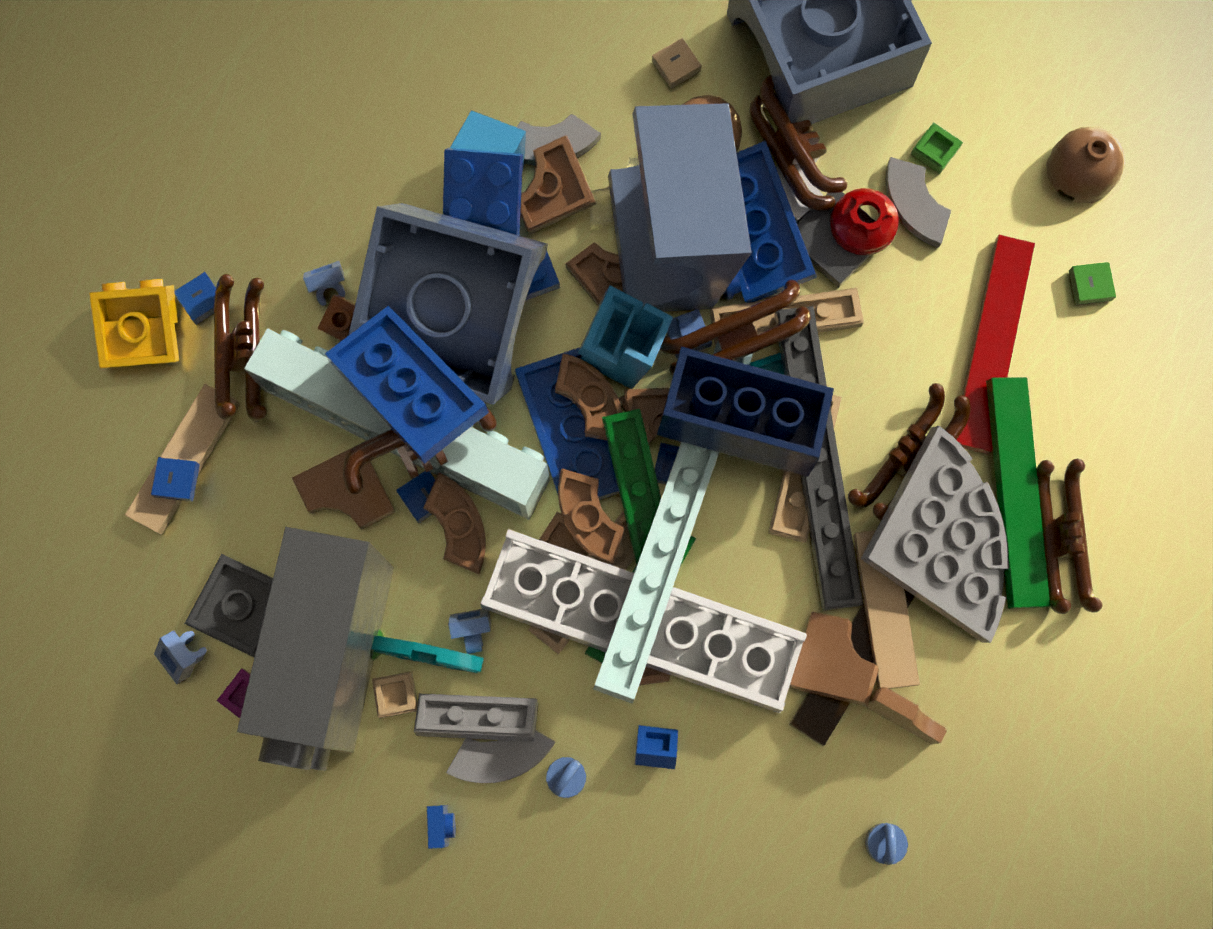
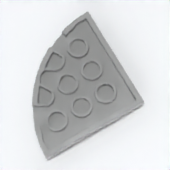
(945, 538)

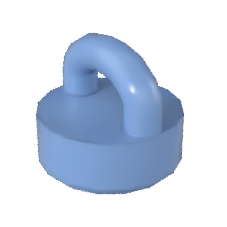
(566, 777)
(886, 843)

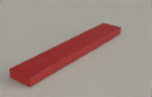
(995, 334)

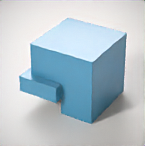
(489, 134)
(624, 337)

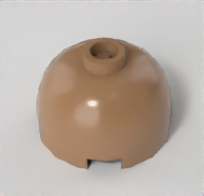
(1086, 164)

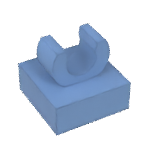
(323, 278)
(686, 324)
(470, 626)
(176, 657)

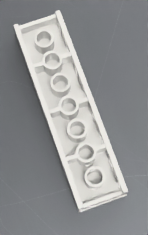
(695, 637)

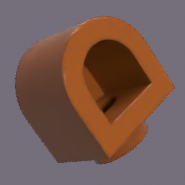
(337, 317)

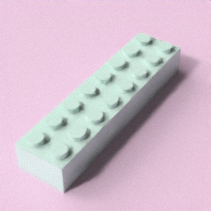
(475, 459)

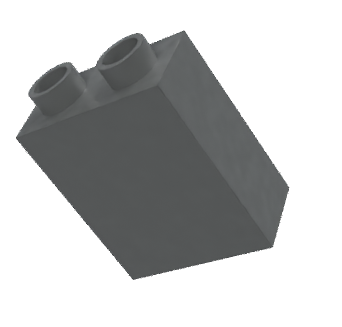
(315, 648)

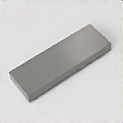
(476, 717)

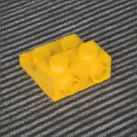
(135, 324)

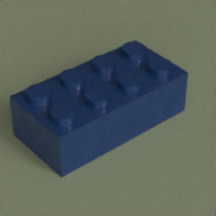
(746, 412)

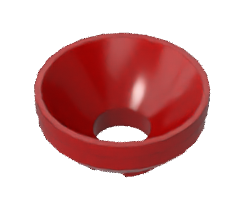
(860, 236)

